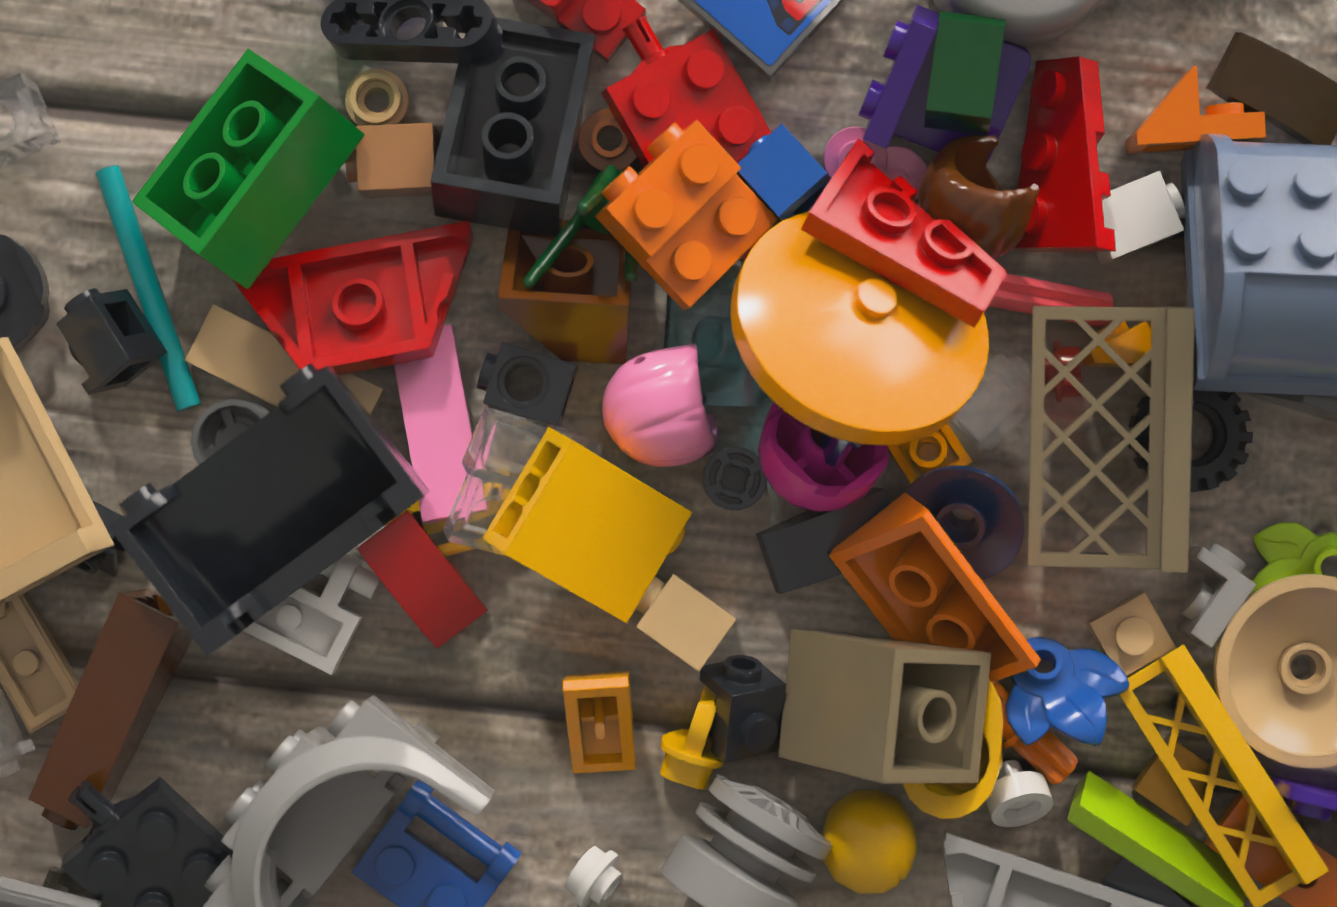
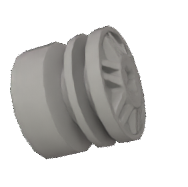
(747, 852)

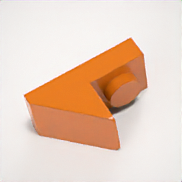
(1178, 126)

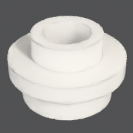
(594, 877)

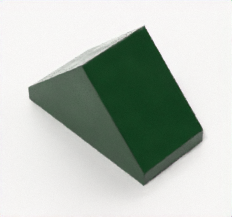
(964, 73)

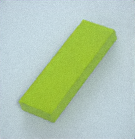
(1153, 844)

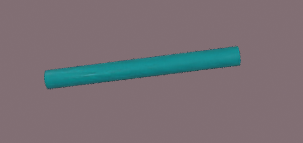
(147, 286)

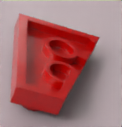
(1063, 159)
(895, 237)

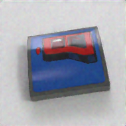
(763, 30)

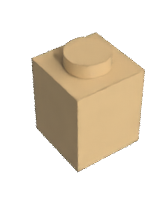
(683, 620)

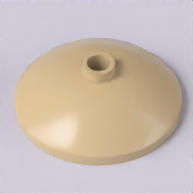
(1273, 709)

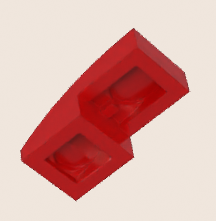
(422, 579)

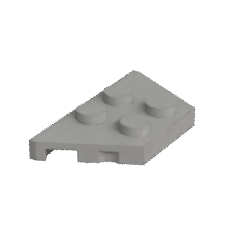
(995, 878)

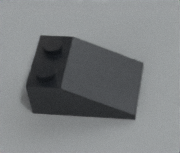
(514, 130)

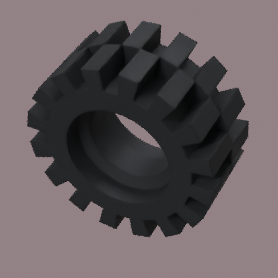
(1228, 438)

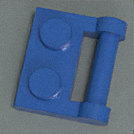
(419, 875)

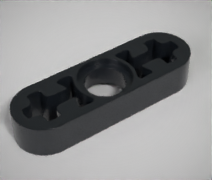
(431, 45)

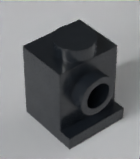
(109, 338)

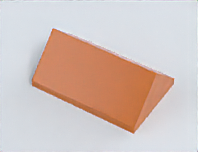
(927, 589)

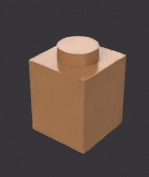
(394, 160)

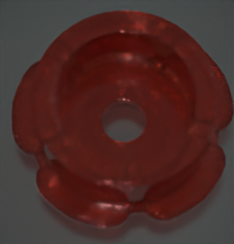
(1064, 387)

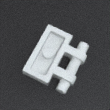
(317, 625)

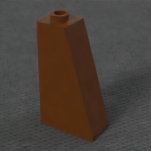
(112, 704)

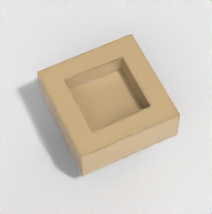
(1131, 633)

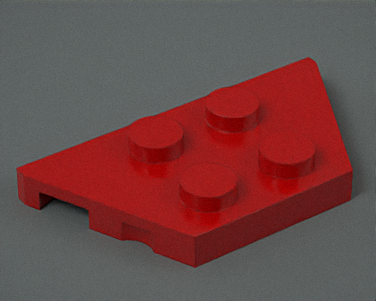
(363, 299)

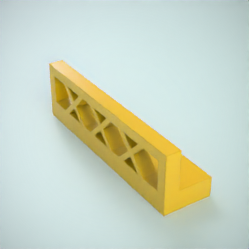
(1242, 766)

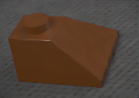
(579, 303)

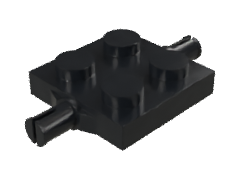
(144, 849)

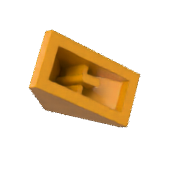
(599, 721)

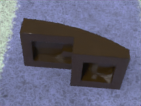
(1281, 86)

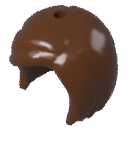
(967, 194)

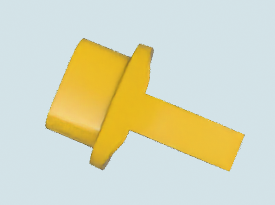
(688, 752)

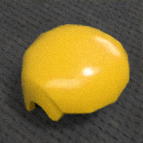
(870, 841)

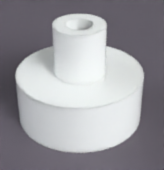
(1018, 796)

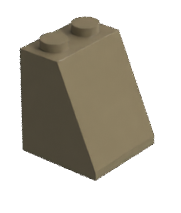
(884, 707)

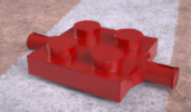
(683, 87)

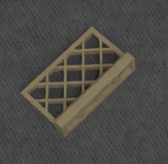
(1168, 438)

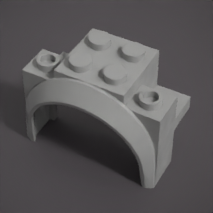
(325, 799)

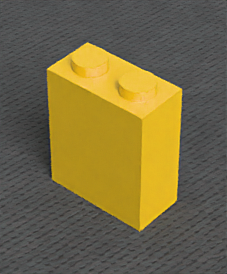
(587, 525)

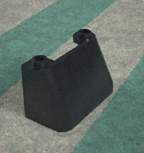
(268, 509)

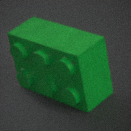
(248, 168)

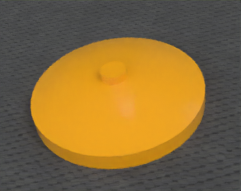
(850, 344)

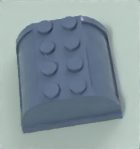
(1262, 265)

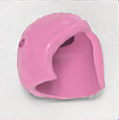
(658, 408)

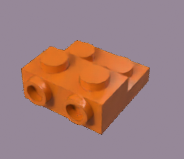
(685, 212)

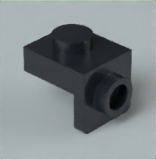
(746, 707)

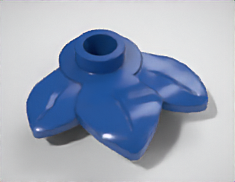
(1066, 697)

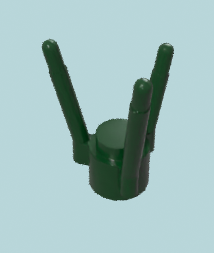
(584, 215)

